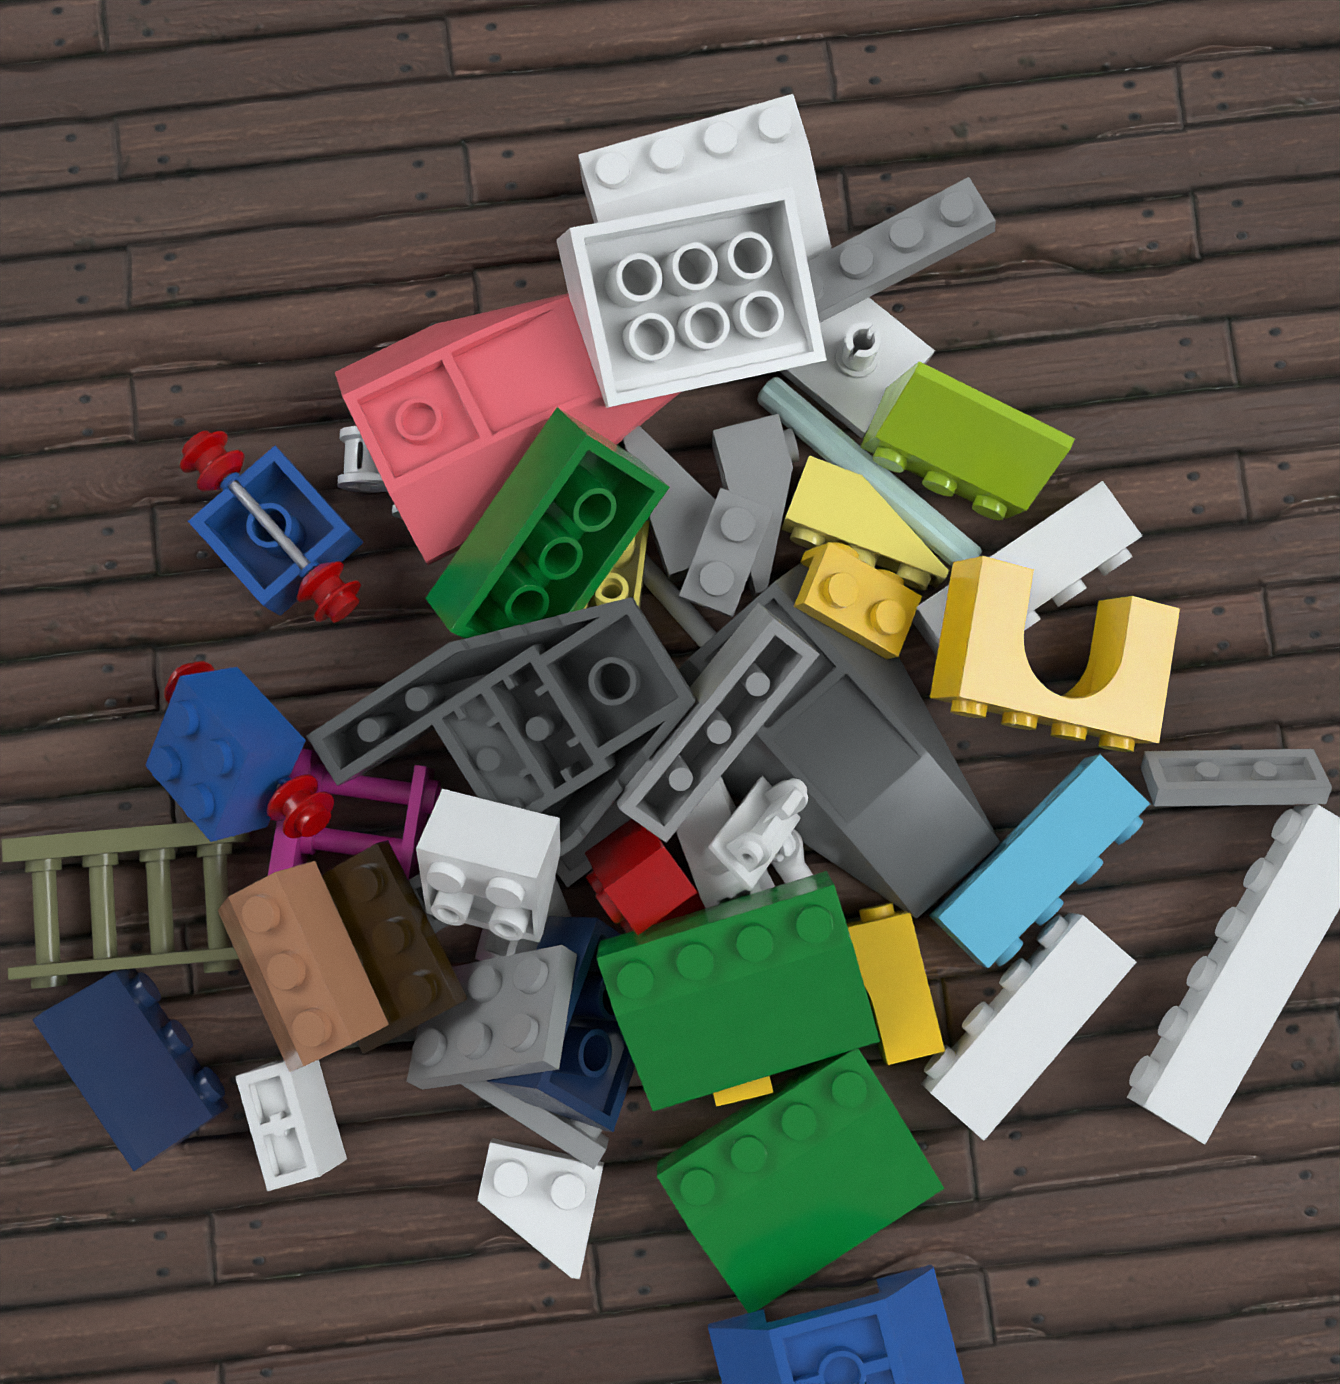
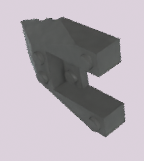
(531, 714)

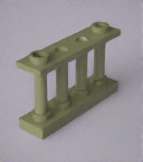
(100, 852)

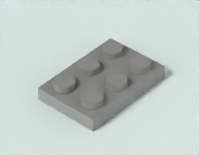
(504, 1027)

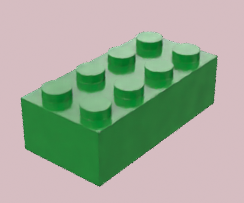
(548, 532)

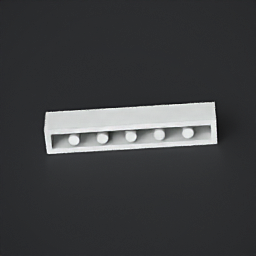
(1245, 977)

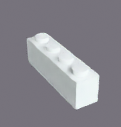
(1060, 550)
(1026, 1022)

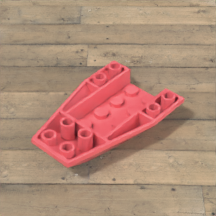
(464, 404)

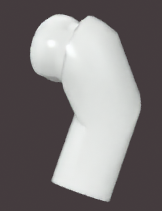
(790, 859)

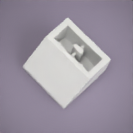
(489, 865)

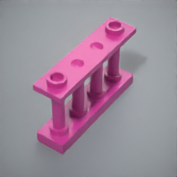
(419, 796)

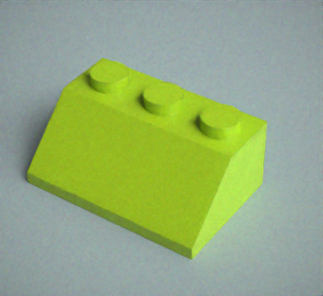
(964, 442)

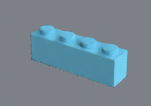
(1040, 861)

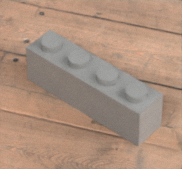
(732, 704)

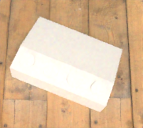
(708, 162)
(693, 295)

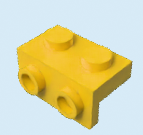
(857, 599)

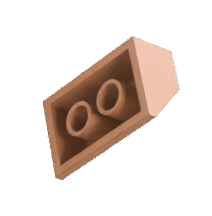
(301, 964)

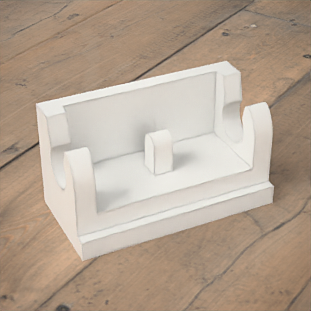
(291, 1122)

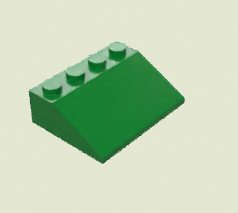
(738, 991)
(798, 1177)

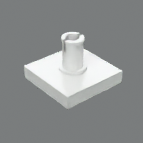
(864, 356)

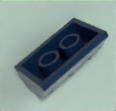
(594, 1055)
(132, 1065)

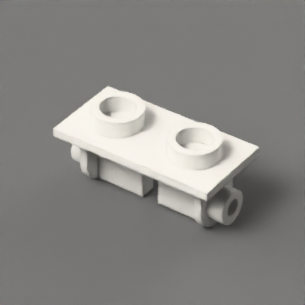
(759, 828)

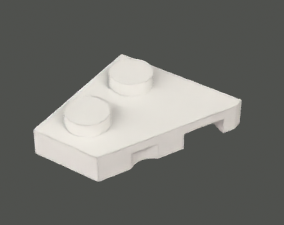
(543, 1199)

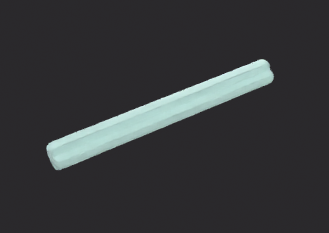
(844, 452)

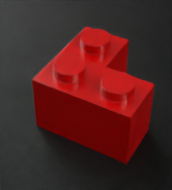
(639, 879)

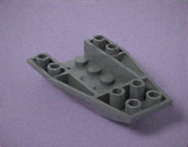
(872, 760)

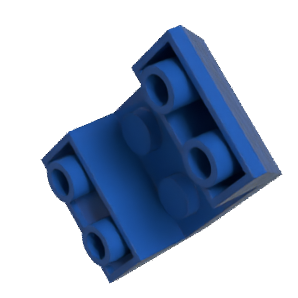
(867, 1340)

